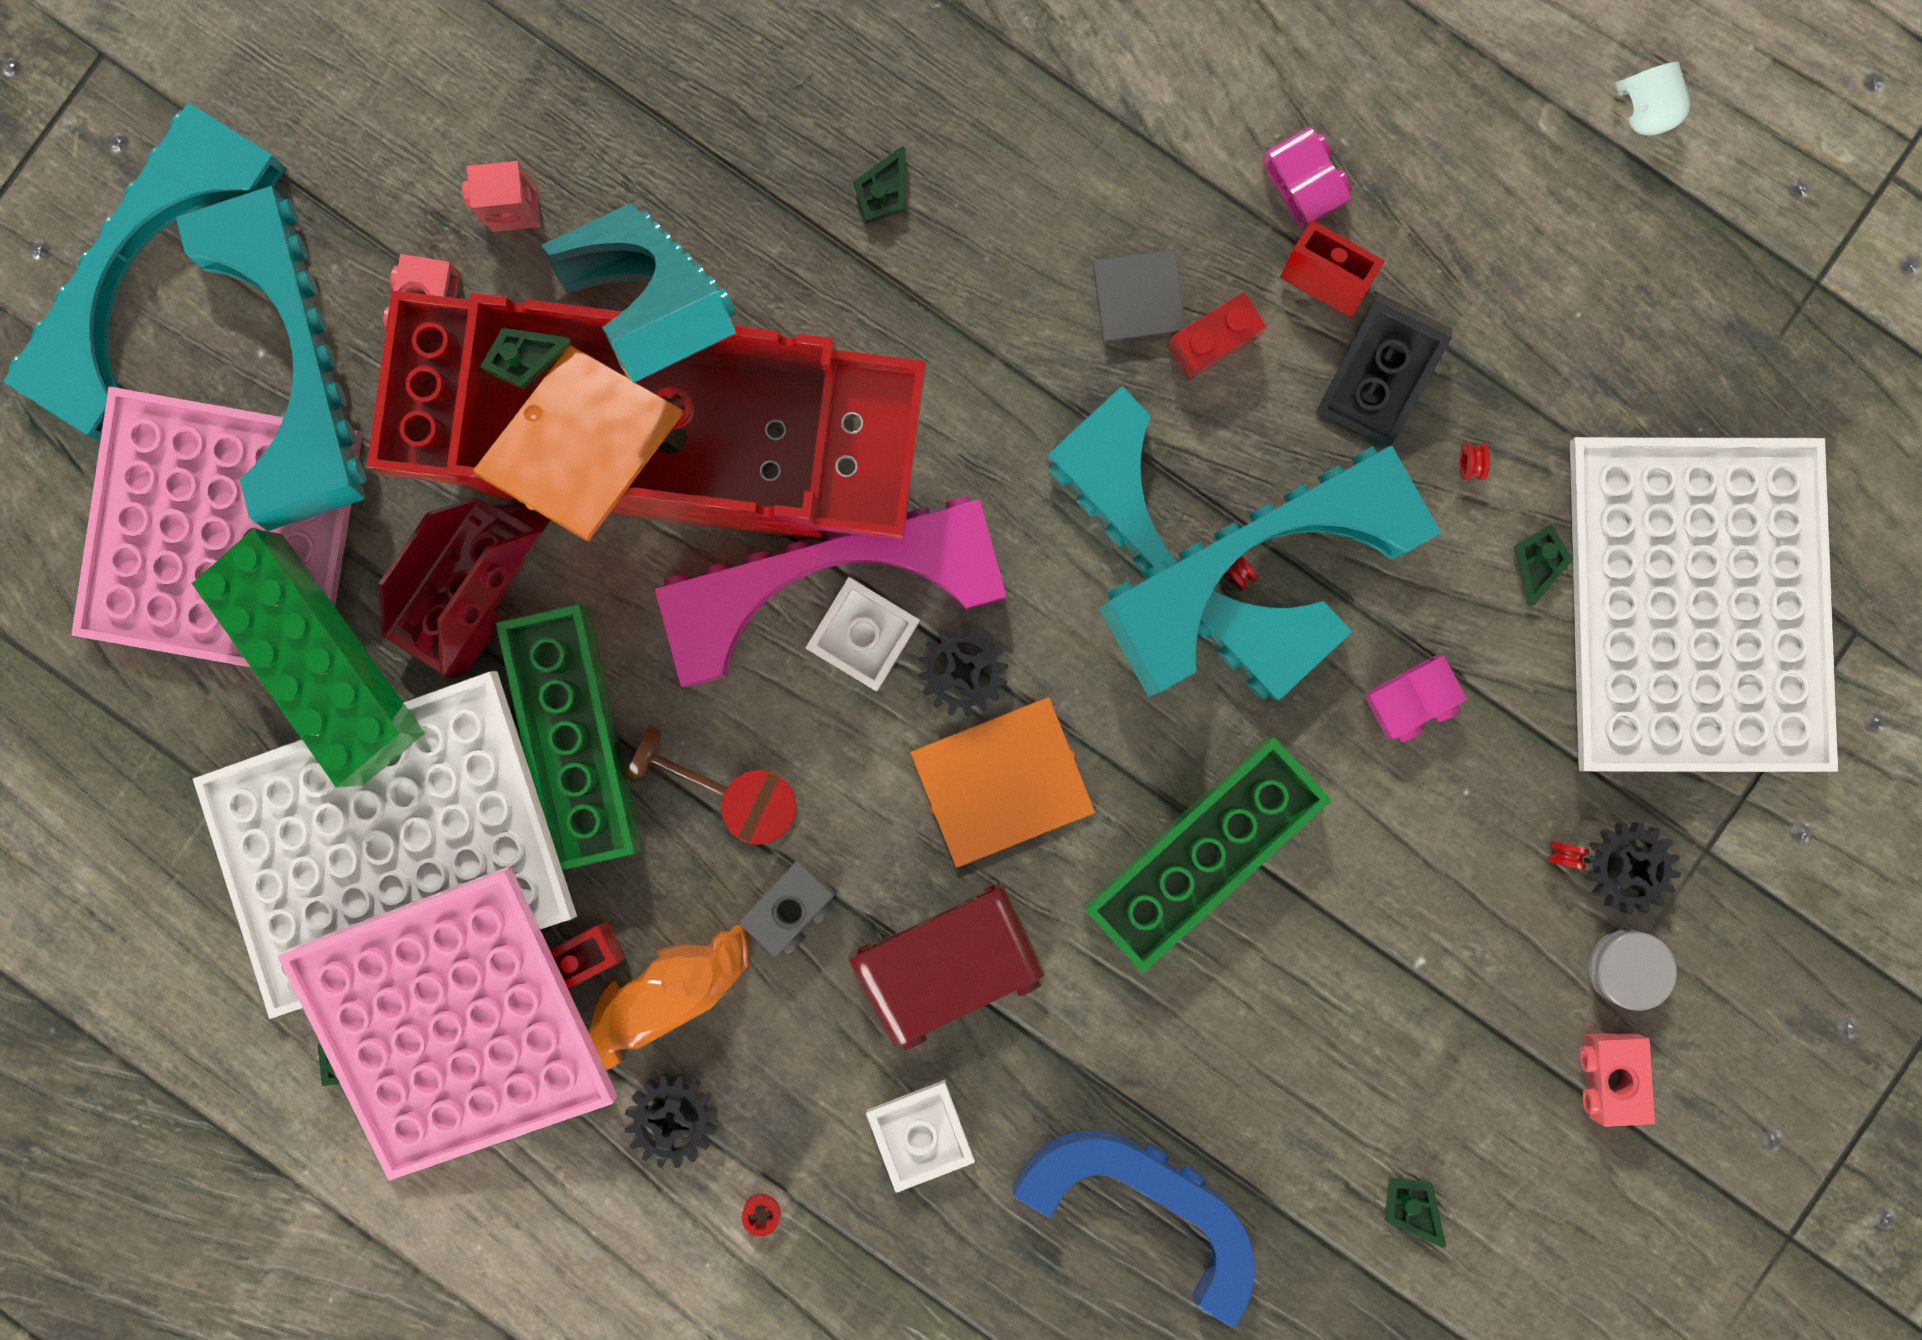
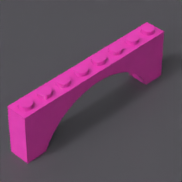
(712, 610)

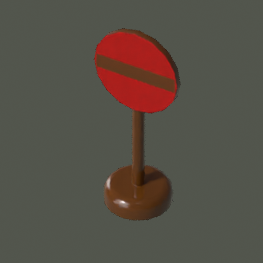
(754, 806)

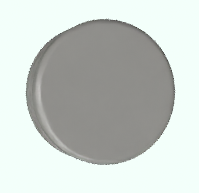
(1632, 969)

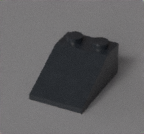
(1384, 370)

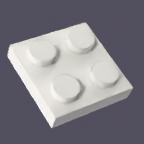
(863, 634)
(920, 1136)

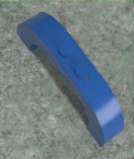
(1064, 1161)

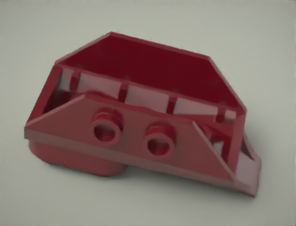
(451, 577)

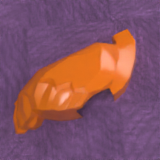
(667, 993)

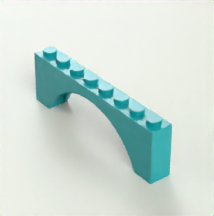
(675, 312)
(69, 354)
(312, 455)
(1104, 468)
(1162, 615)

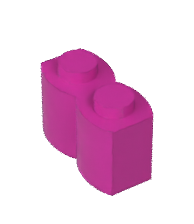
(1307, 177)
(1415, 698)

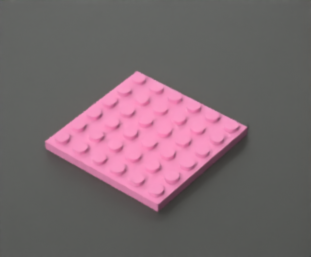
(168, 511)
(449, 1024)

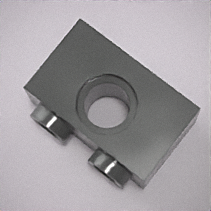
(765, 920)

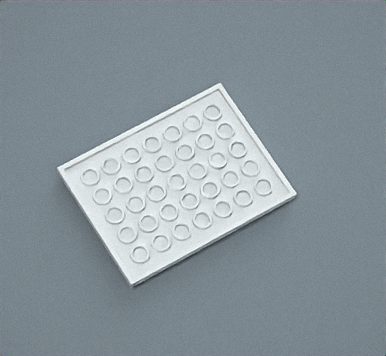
(1702, 605)
(329, 857)

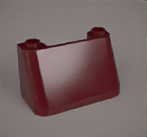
(947, 966)

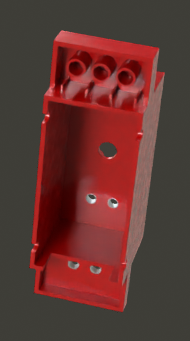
(445, 413)

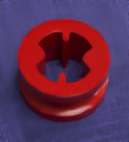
(672, 395)
(1474, 461)
(1240, 573)
(1568, 855)
(749, 1209)

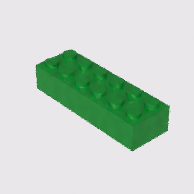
(308, 658)
(570, 734)
(1206, 853)

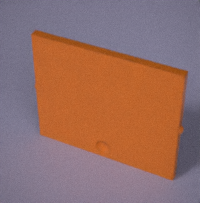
(578, 443)
(1002, 782)

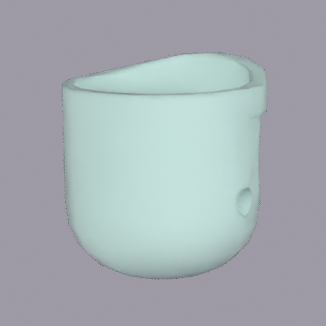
(1657, 98)

